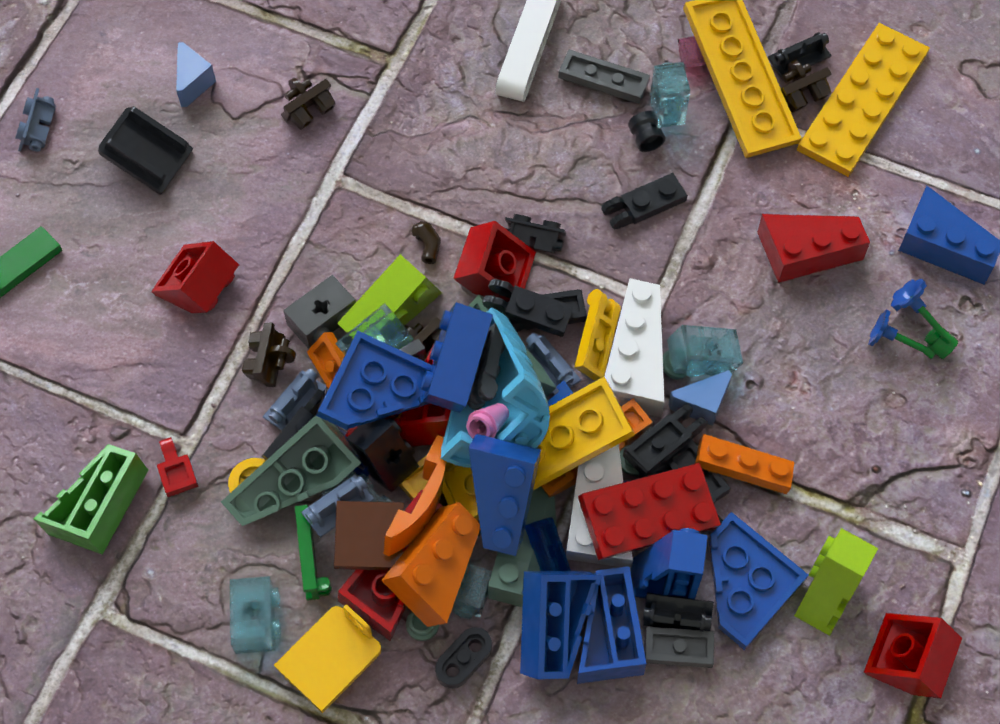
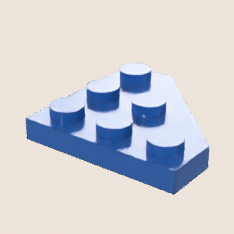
(373, 384)
(749, 580)

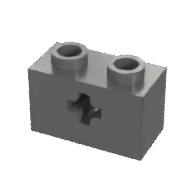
(319, 310)

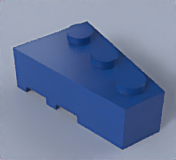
(456, 357)
(503, 490)
(671, 565)
(553, 620)
(613, 631)

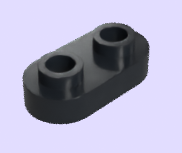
(462, 658)

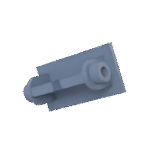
(32, 132)
(551, 361)
(294, 397)
(322, 513)

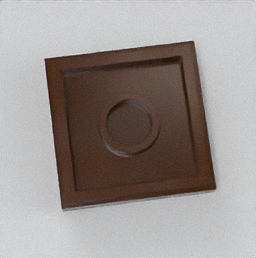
(362, 535)

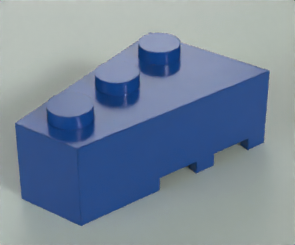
(950, 239)

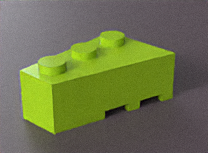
(400, 288)

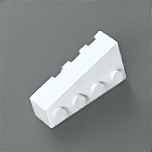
(636, 352)
(594, 474)

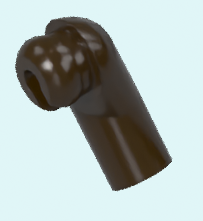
(426, 232)

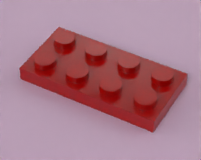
(647, 509)

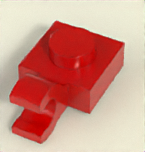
(176, 471)

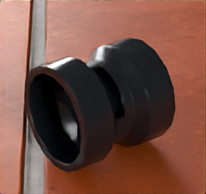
(646, 131)

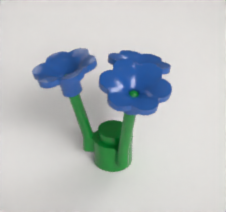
(939, 340)

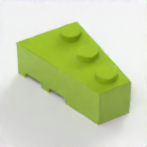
(836, 578)

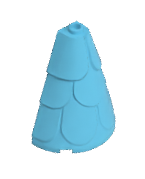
(517, 389)

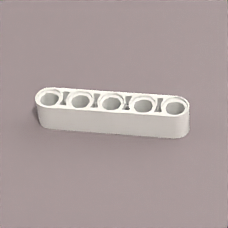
(526, 49)

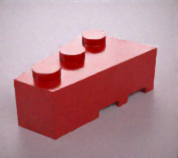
(811, 243)

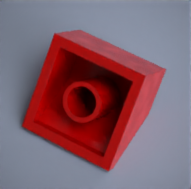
(493, 254)
(196, 277)
(914, 654)

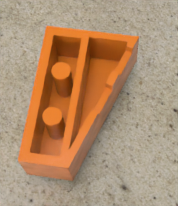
(435, 564)

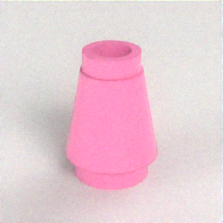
(487, 420)

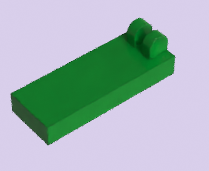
(26, 258)
(312, 585)

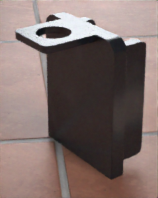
(145, 149)

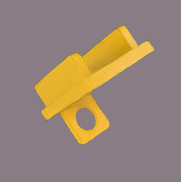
(330, 656)

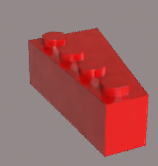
(372, 598)

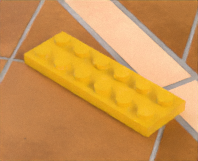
(742, 75)
(863, 99)
(577, 432)

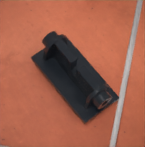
(805, 52)
(546, 234)
(677, 612)

